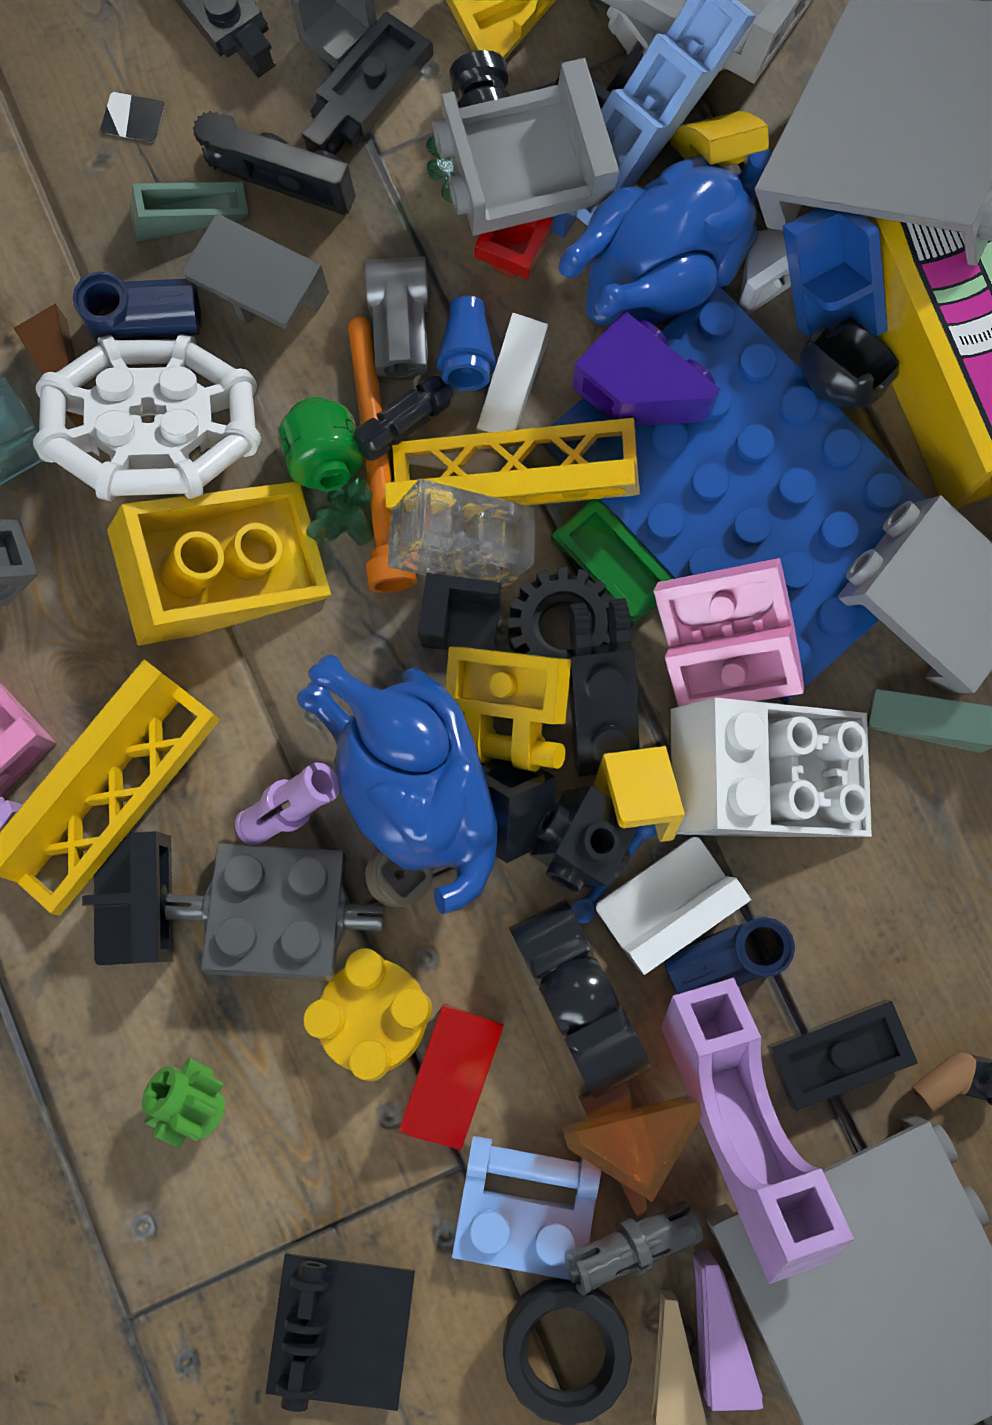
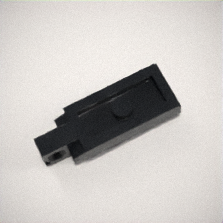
(233, 28)
(366, 84)

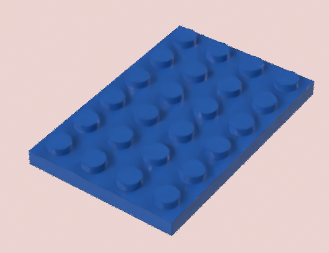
(758, 479)

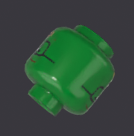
(319, 444)

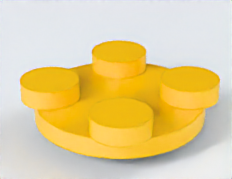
(369, 1015)

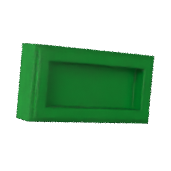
(610, 552)

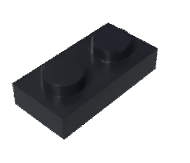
(842, 1054)

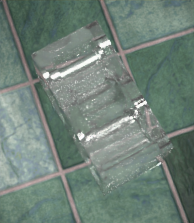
(461, 534)

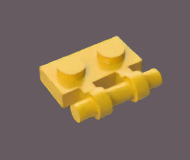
(513, 687)

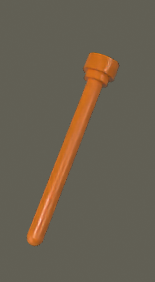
(379, 576)

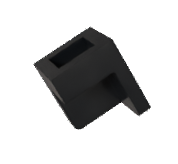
(459, 612)
(518, 804)

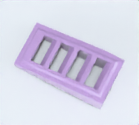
(723, 1356)

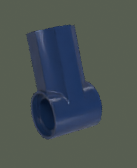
(143, 307)
(724, 956)

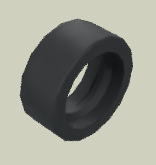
(575, 1404)

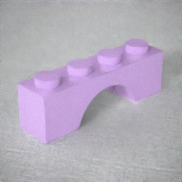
(776, 1192)

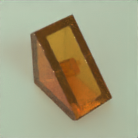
(636, 1143)

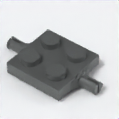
(274, 912)

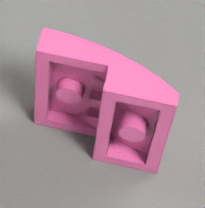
(730, 634)

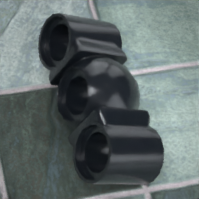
(580, 998)

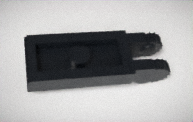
(275, 164)
(602, 688)

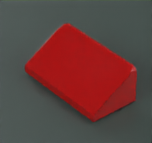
(451, 1077)

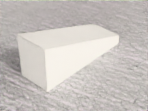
(514, 374)

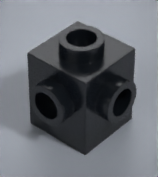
(582, 840)

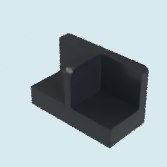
(132, 902)

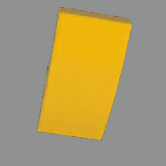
(722, 138)

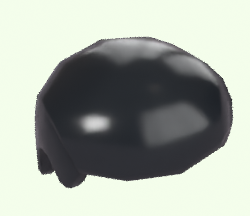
(848, 366)

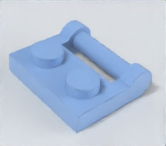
(518, 1229)

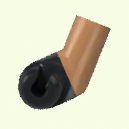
(956, 1075)

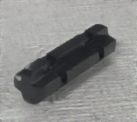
(403, 417)

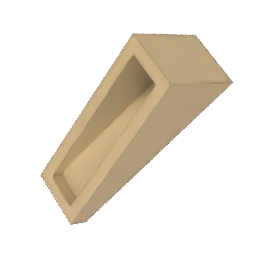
(675, 1386)

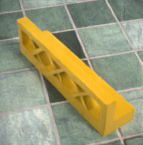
(525, 485)
(86, 773)

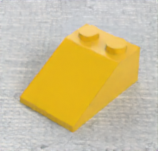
(215, 560)

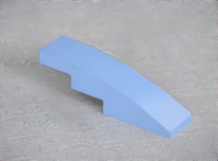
(669, 84)

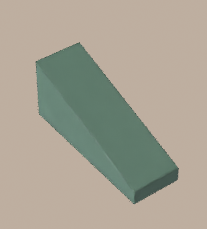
(183, 207)
(932, 719)

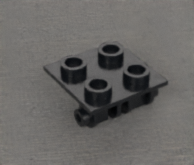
(339, 1333)

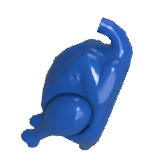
(669, 242)
(410, 774)

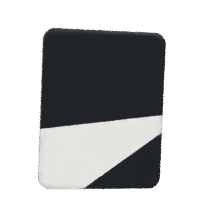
(132, 117)

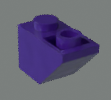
(641, 378)

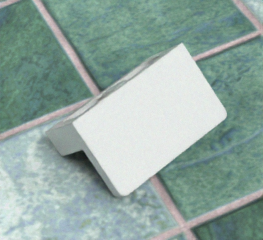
(670, 904)

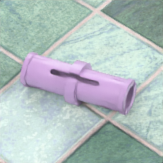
(305, 793)

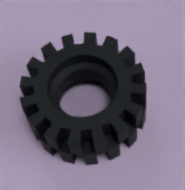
(550, 592)

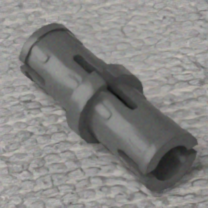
(633, 1247)

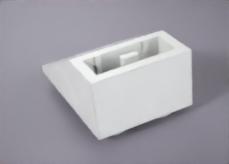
(770, 770)

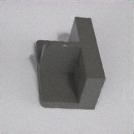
(255, 273)

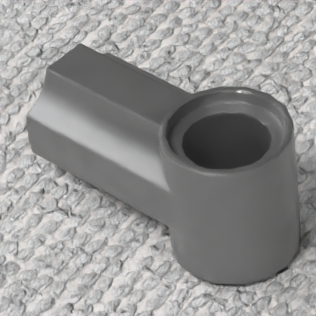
(398, 304)

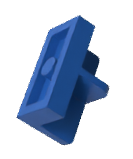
(835, 271)

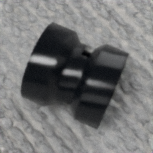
(479, 77)

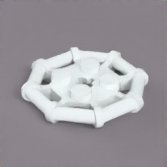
(154, 454)

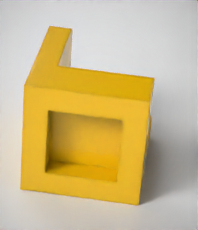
(642, 790)

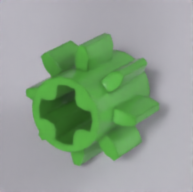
(183, 1103)

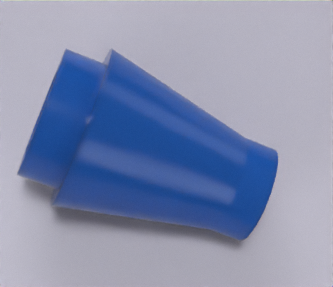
(466, 348)

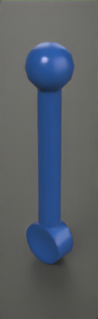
(584, 908)

